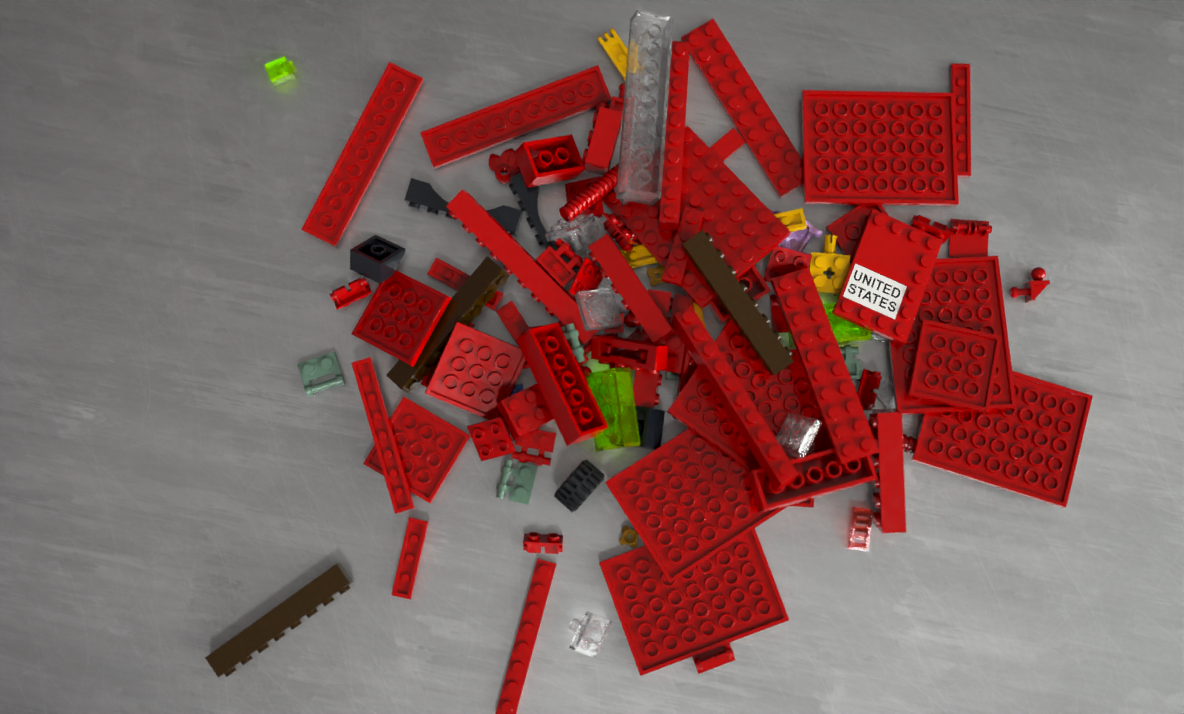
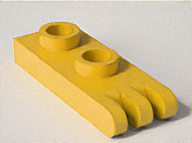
(615, 51)

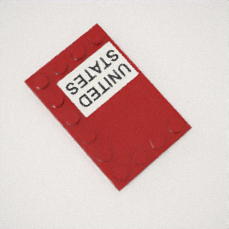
(887, 277)

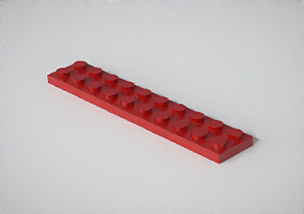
(746, 107)
(515, 117)
(362, 154)
(824, 366)

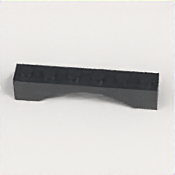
(422, 195)
(529, 203)

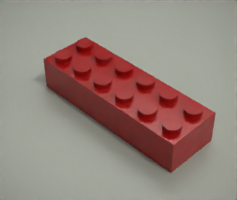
(562, 383)
(889, 467)
(817, 476)

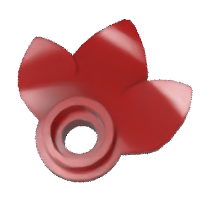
(504, 163)

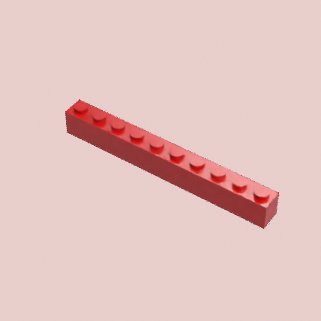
(674, 139)
(518, 262)
(734, 398)

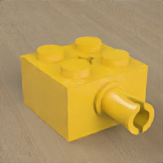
(835, 264)

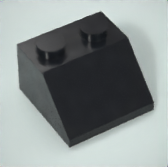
(376, 258)
(650, 427)

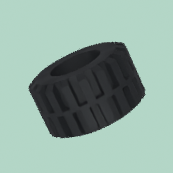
(579, 485)

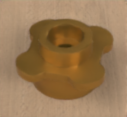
(652, 273)
(625, 540)

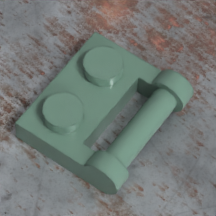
(318, 368)

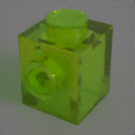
(280, 71)

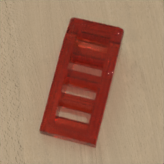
(864, 513)

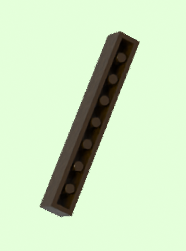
(737, 303)
(462, 308)
(278, 620)

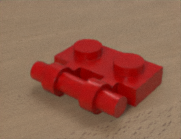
(556, 266)
(536, 440)

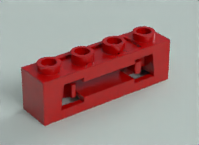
(651, 360)

